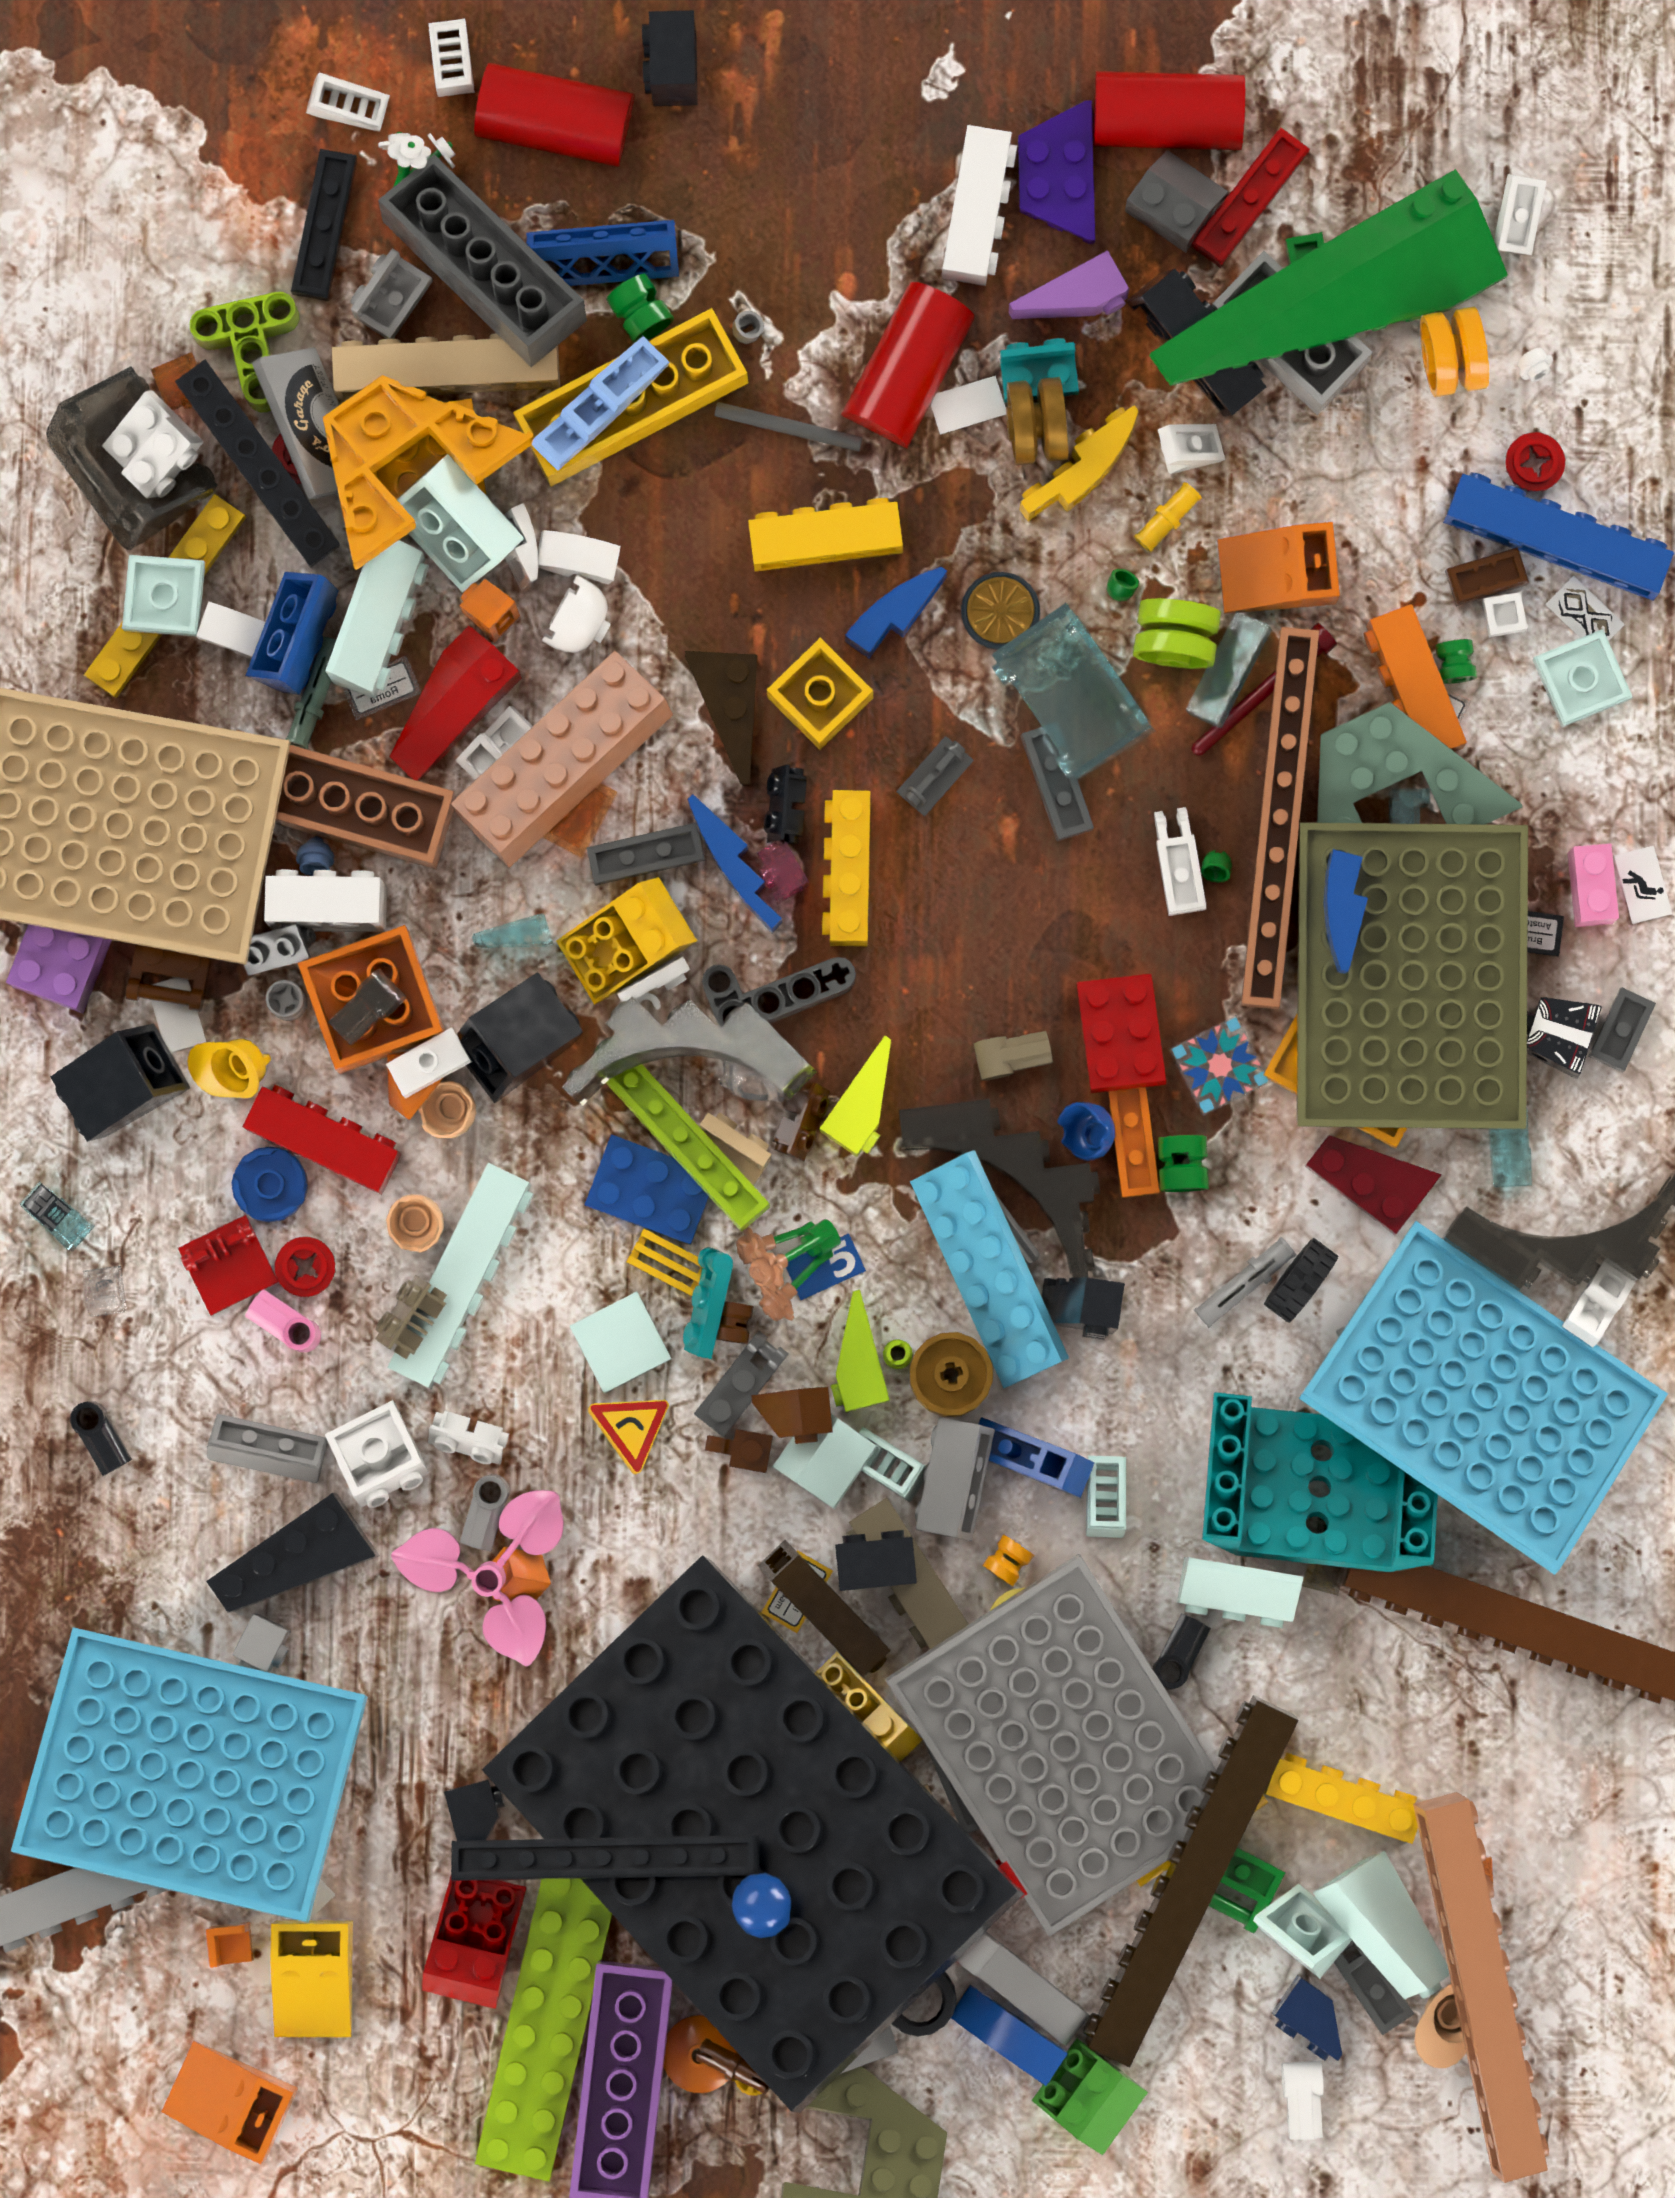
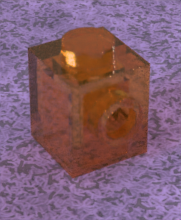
(165, 379)

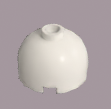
(579, 618)

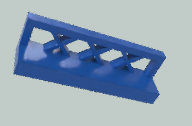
(607, 242)

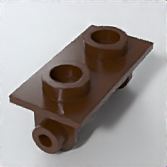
(798, 1135)

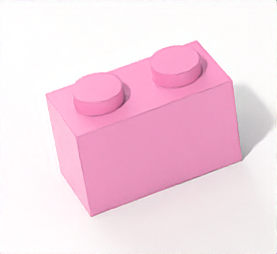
(1593, 885)

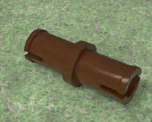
(730, 2064)

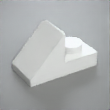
(1190, 446)

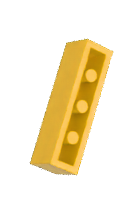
(825, 535)

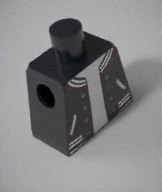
(1561, 1033)

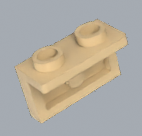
(745, 1153)

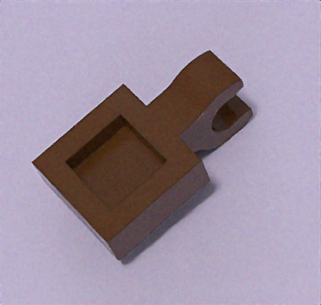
(747, 1450)

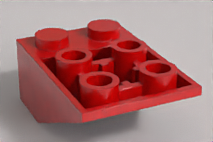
(473, 1941)

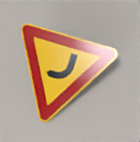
(630, 1427)

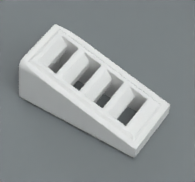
(452, 85)
(351, 90)

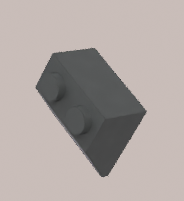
(1175, 200)

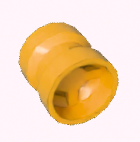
(1004, 1568)

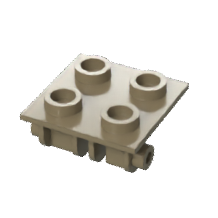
(393, 1325)

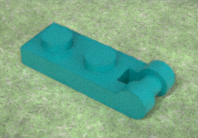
(708, 1302)

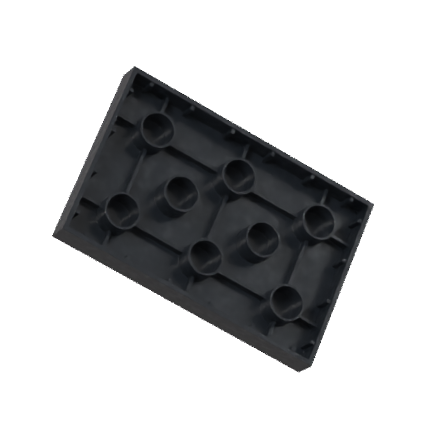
(723, 1731)

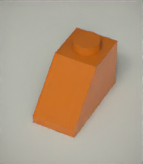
(489, 609)

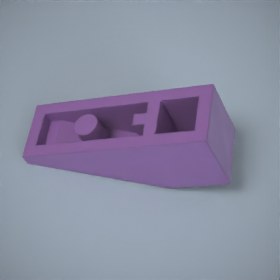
(1078, 293)

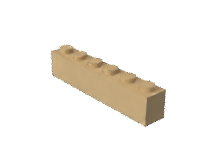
(441, 366)

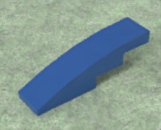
(727, 852)

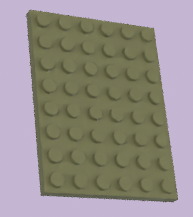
(1436, 985)

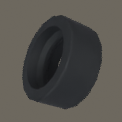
(940, 2020)

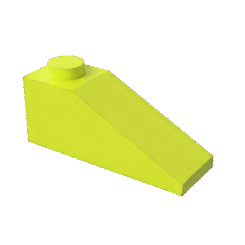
(858, 1111)

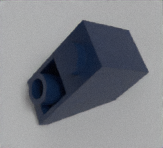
(1312, 2015)

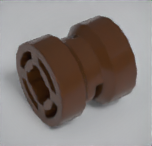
(734, 1322)

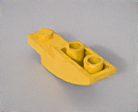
(1095, 458)

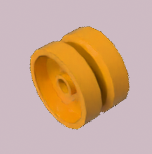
(1454, 351)

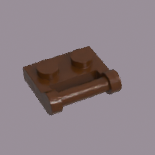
(172, 965)

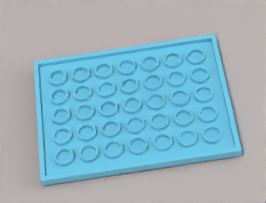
(1484, 1397)
(190, 1774)

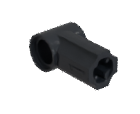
(102, 1441)
(1182, 1648)

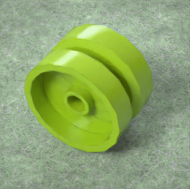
(1176, 633)

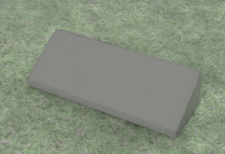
(266, 1448)

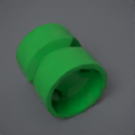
(637, 305)
(1183, 1177)

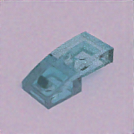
(1510, 1157)

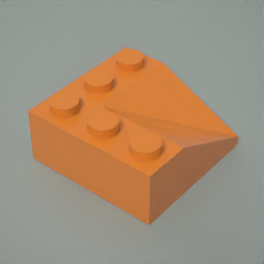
(337, 975)

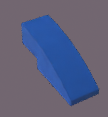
(894, 611)
(1342, 908)
(1008, 2035)

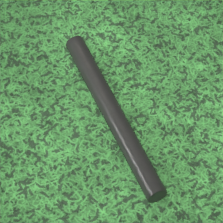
(788, 426)

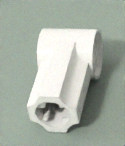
(1303, 2087)

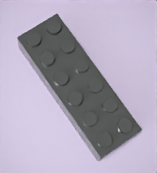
(482, 260)

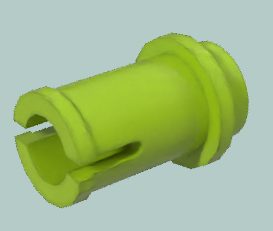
(898, 1364)

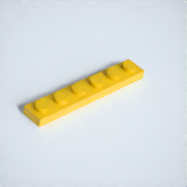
(128, 649)

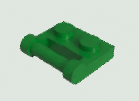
(1252, 1878)

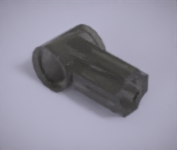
(374, 1000)

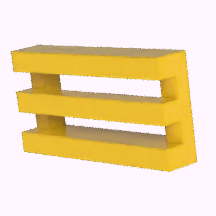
(641, 1248)

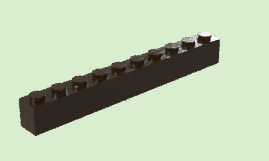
(1190, 1881)

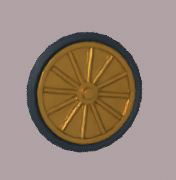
(999, 609)

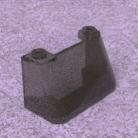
(77, 438)

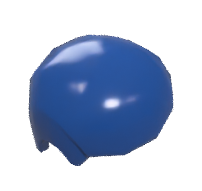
(1087, 1130)
(761, 1905)

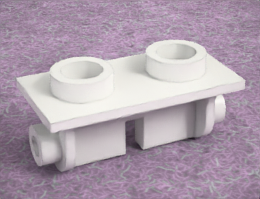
(451, 1435)

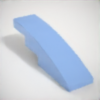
(600, 403)

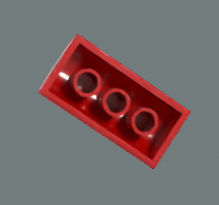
(1169, 110)
(553, 114)
(909, 363)

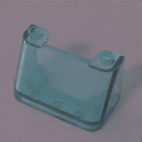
(1072, 692)

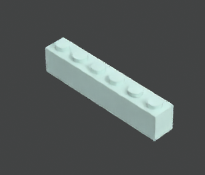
(463, 1269)

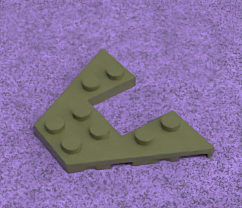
(901, 2147)

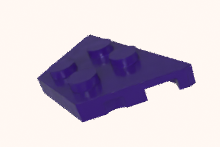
(1058, 172)

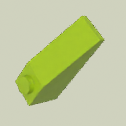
(858, 1369)

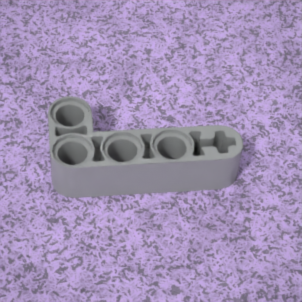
(1024, 1987)

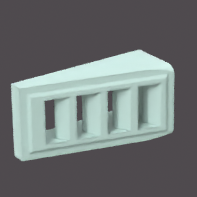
(912, 1482)
(1106, 1529)

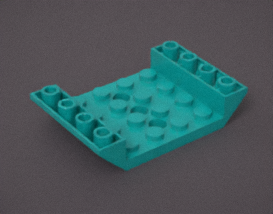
(1262, 1496)

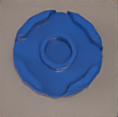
(269, 1184)

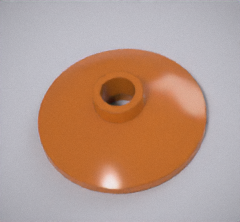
(679, 2063)

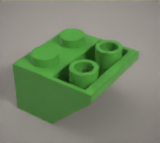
(1090, 2097)

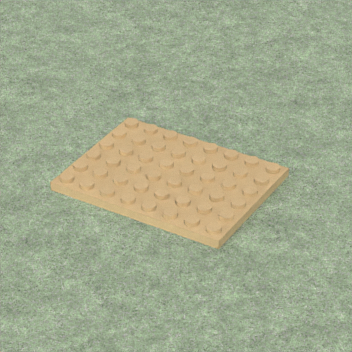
(134, 824)

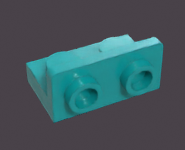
(1039, 362)

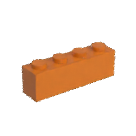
(1413, 674)

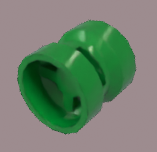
(1456, 665)

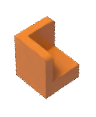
(524, 1575)
(229, 1944)

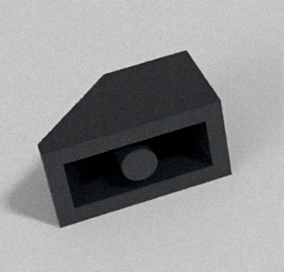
(474, 1809)

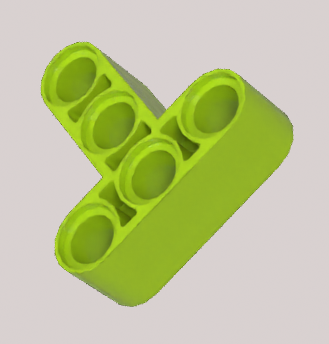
(246, 338)

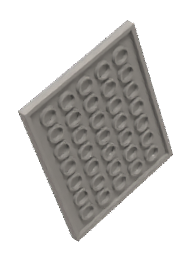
(1058, 1742)

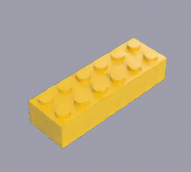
(699, 373)

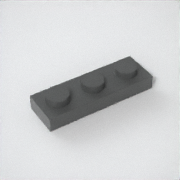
(1059, 794)
(645, 854)

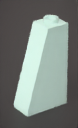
(1385, 1925)

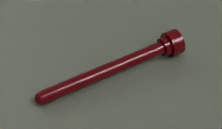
(1253, 699)

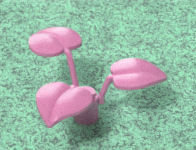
(511, 1627)

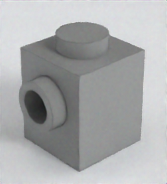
(262, 1644)

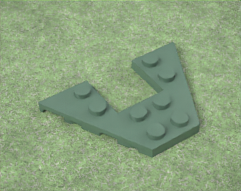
(1389, 747)

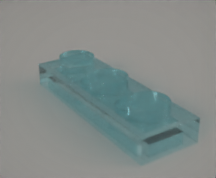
(1231, 668)

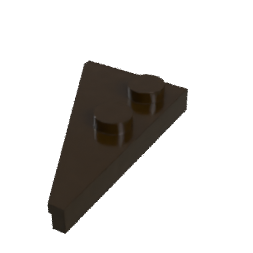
(729, 692)

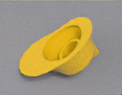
(228, 1067)

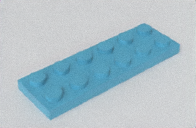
(989, 1269)

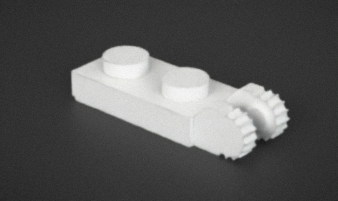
(1179, 866)

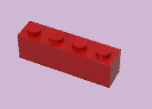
(321, 1139)

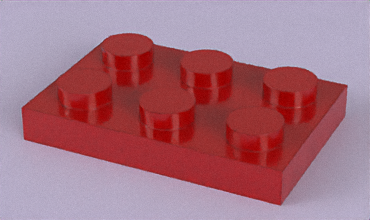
(1121, 1033)

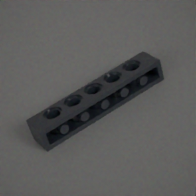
(257, 463)

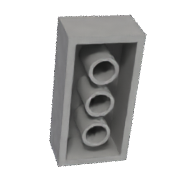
(1313, 373)

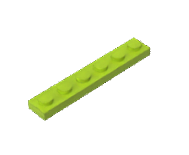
(689, 1146)

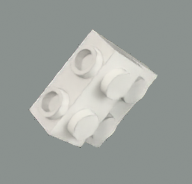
(153, 445)
(377, 1455)

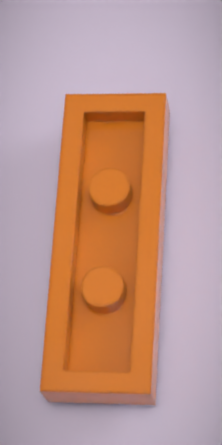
(1133, 1142)

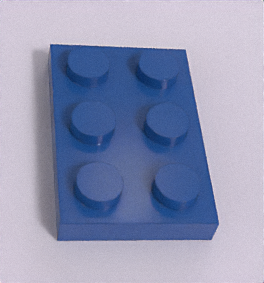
(647, 1190)

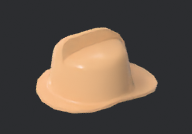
(1439, 2031)

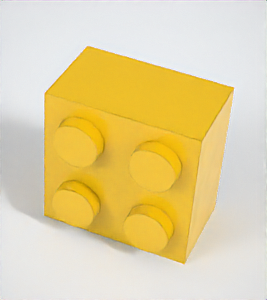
(819, 693)

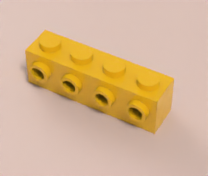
(849, 868)
(1350, 1802)

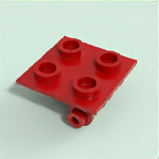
(228, 1265)

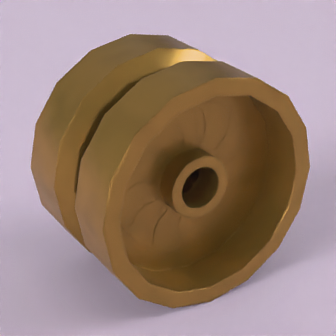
(1035, 421)
(955, 1352)

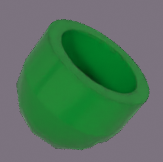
(1122, 585)
(1220, 873)

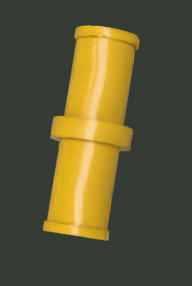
(1167, 517)

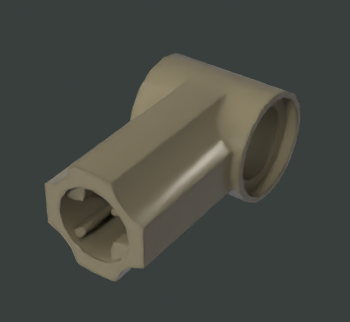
(1003, 1056)

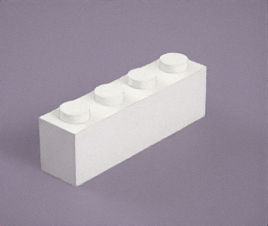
(977, 205)

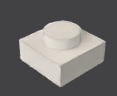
(1504, 614)

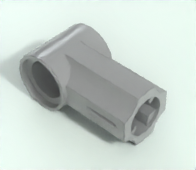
(484, 1516)

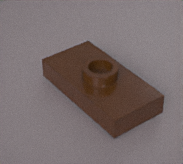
(1487, 576)

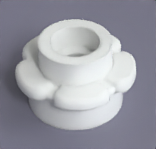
(1534, 365)

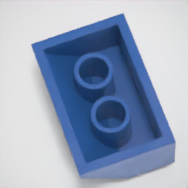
(293, 632)

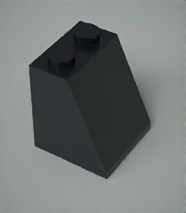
(517, 1036)
(119, 1081)

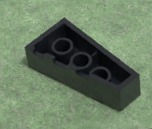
(1175, 307)
(301, 1552)

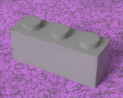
(954, 1478)

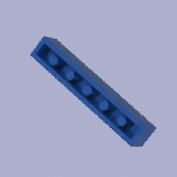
(1559, 536)

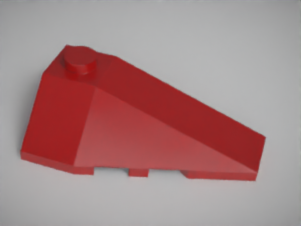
(458, 694)

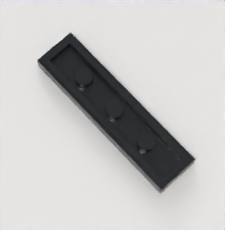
(324, 224)

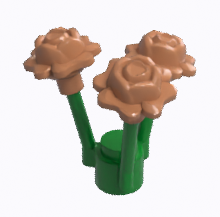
(768, 1269)

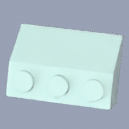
(458, 523)
(1239, 1591)

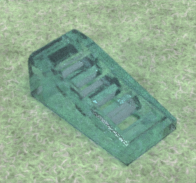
(521, 933)

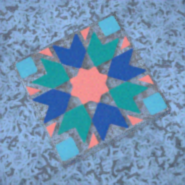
(1219, 1065)

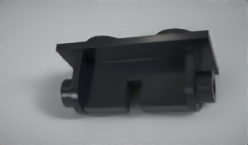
(785, 787)

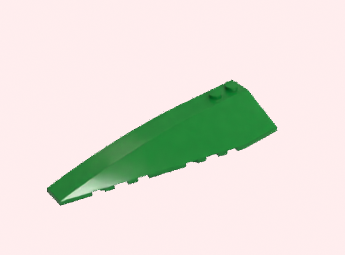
(1386, 270)

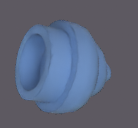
(314, 856)

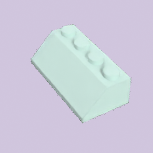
(375, 619)

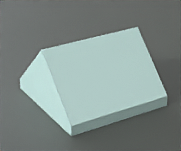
(828, 1465)
(1304, 1929)

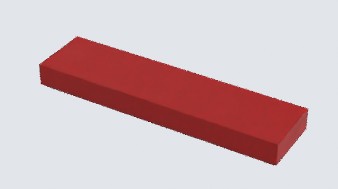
(1250, 197)

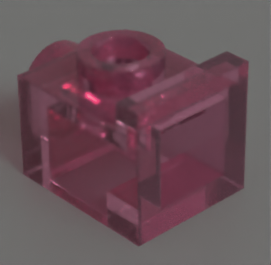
(781, 871)

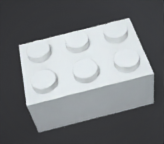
(326, 901)

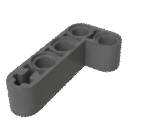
(781, 989)

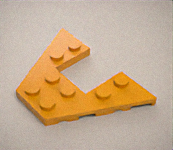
(383, 424)

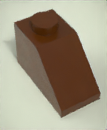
(796, 1413)

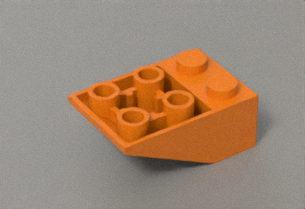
(1279, 568)
(229, 2102)

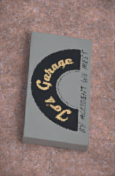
(299, 399)

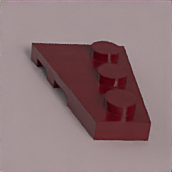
(1373, 1181)

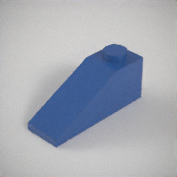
(1038, 1459)

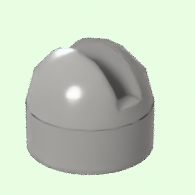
(743, 321)

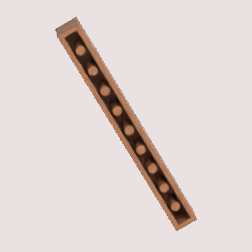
(1280, 818)
(1481, 1986)

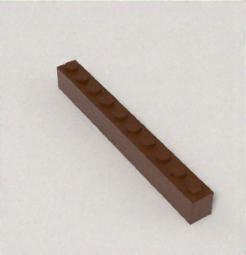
(1521, 1624)

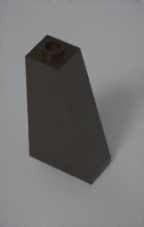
(824, 1609)

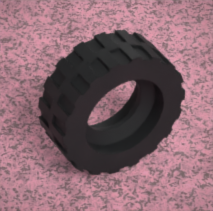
(1301, 1280)

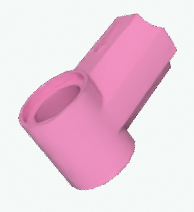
(281, 1321)

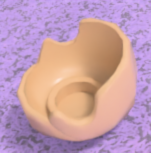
(448, 1110)
(415, 1222)

